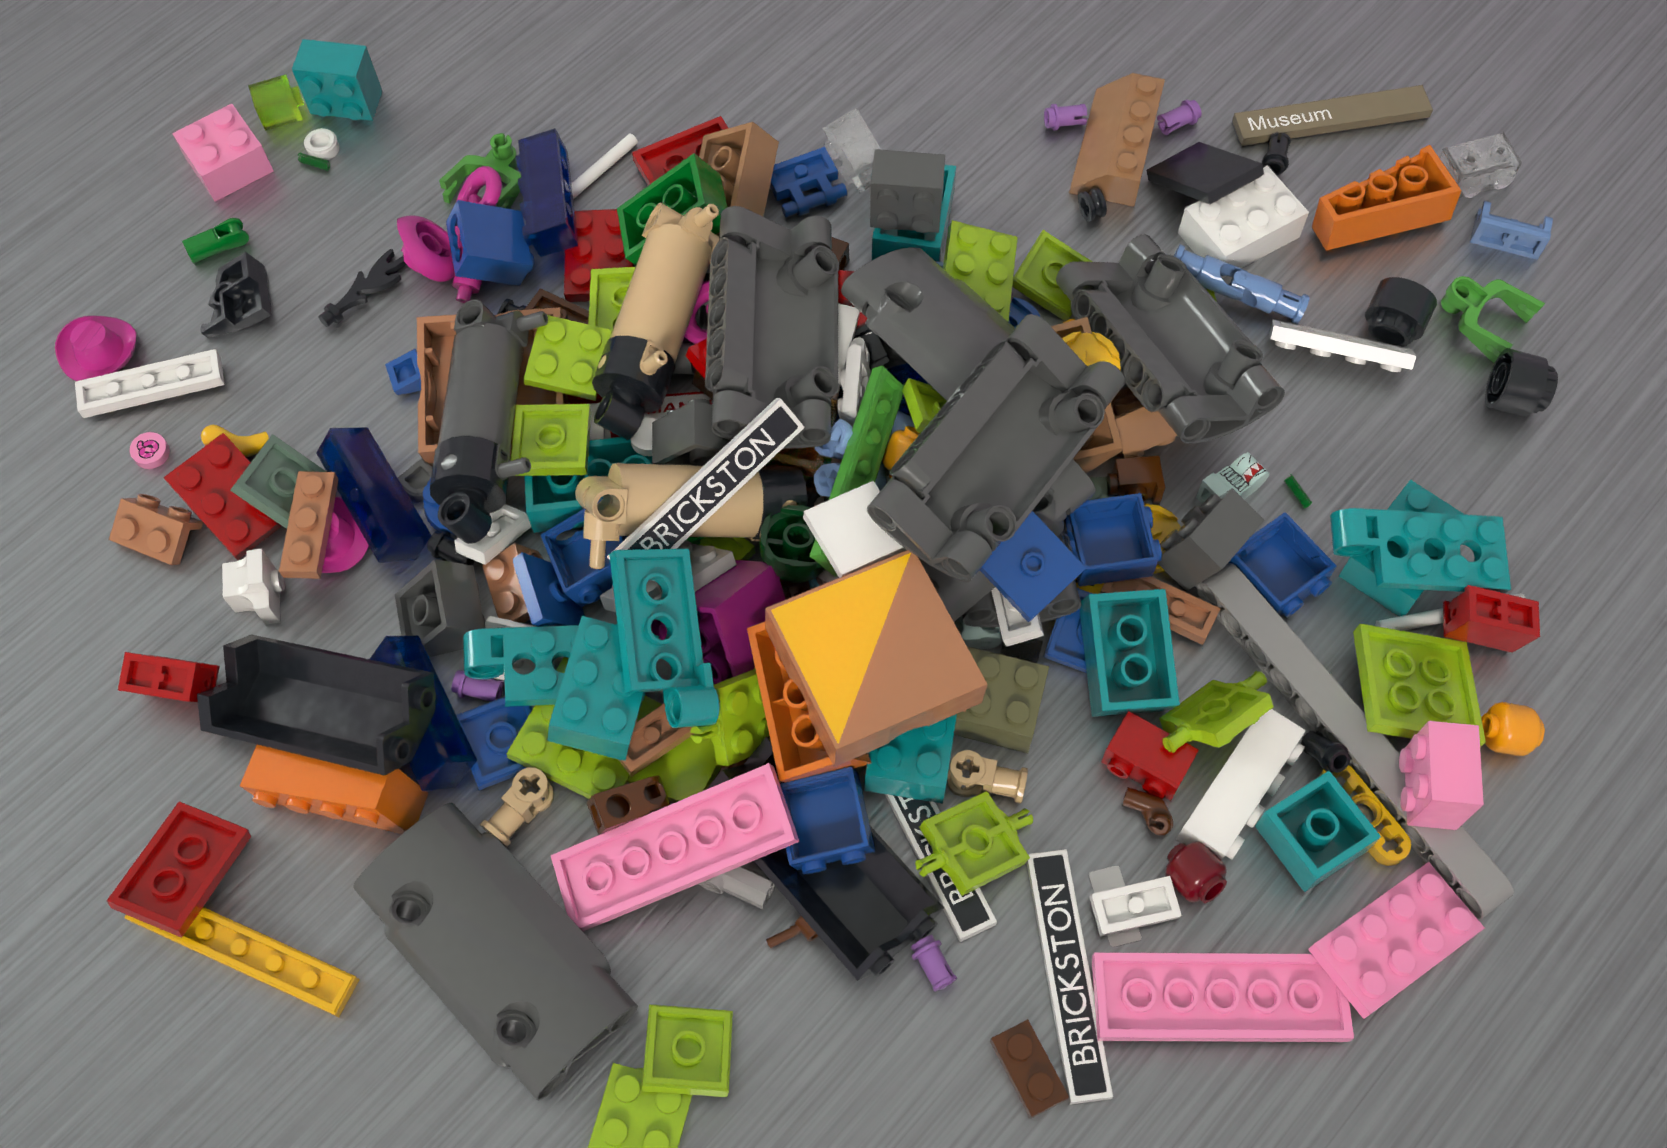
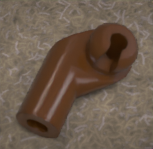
(1152, 808)

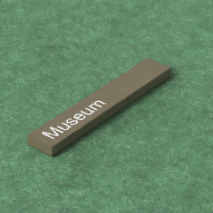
(1333, 115)

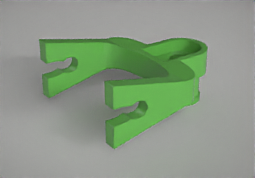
(501, 158)
(1470, 297)

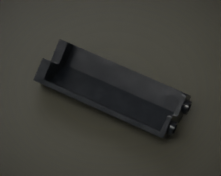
(320, 704)
(857, 909)

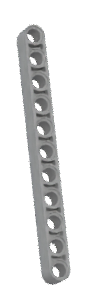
(1334, 714)

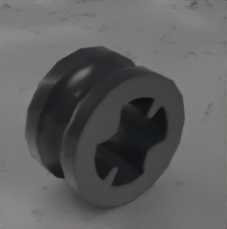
(1092, 204)

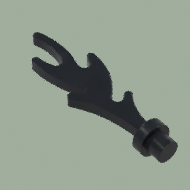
(377, 280)

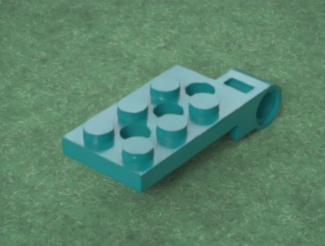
(1368, 530)
(495, 650)
(690, 691)

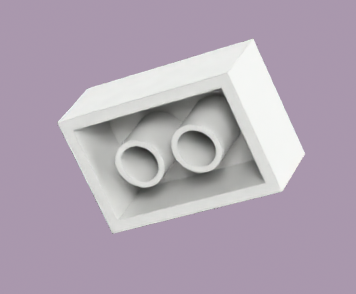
(1245, 222)

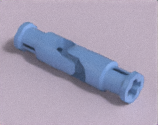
(1244, 286)

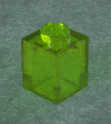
(276, 102)

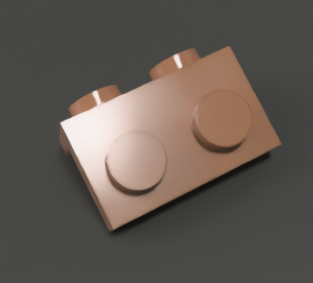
(153, 528)
(505, 585)

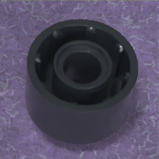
(1399, 311)
(1520, 383)

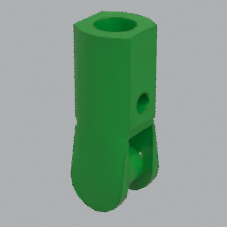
(216, 240)

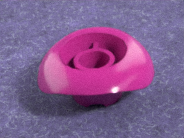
(426, 247)
(94, 346)
(345, 541)

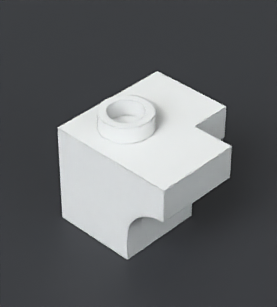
(253, 586)

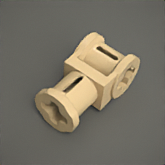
(985, 777)
(519, 804)

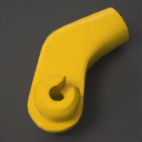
(247, 445)

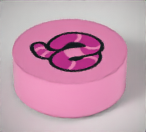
(149, 450)

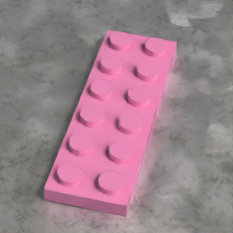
(674, 848)
(1217, 998)

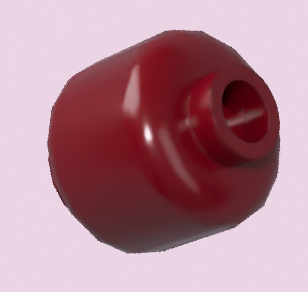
(1196, 872)

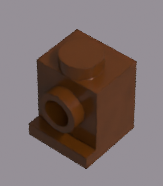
(1137, 476)

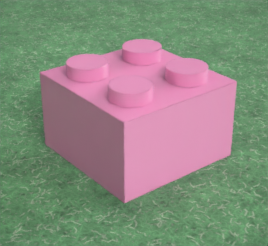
(223, 152)
(1442, 775)

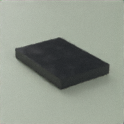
(1205, 172)

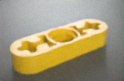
(1391, 830)

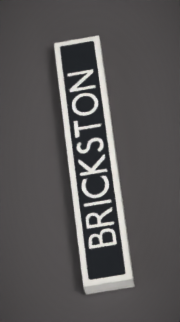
(717, 480)
(966, 913)
(1068, 977)

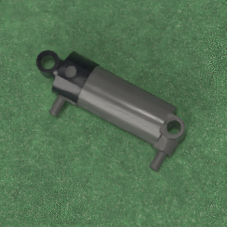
(478, 418)

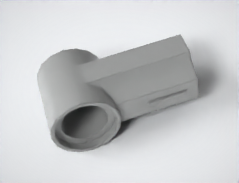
(745, 883)

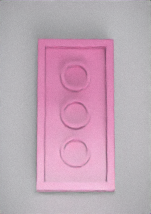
(1395, 939)

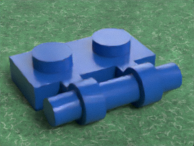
(802, 174)

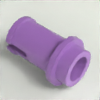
(1187, 113)
(1064, 116)
(478, 688)
(933, 962)

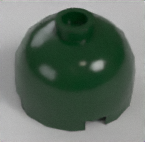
(788, 544)

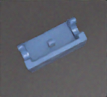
(1510, 234)

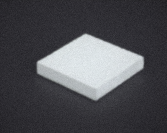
(849, 533)

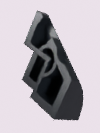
(239, 297)

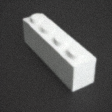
(1242, 784)

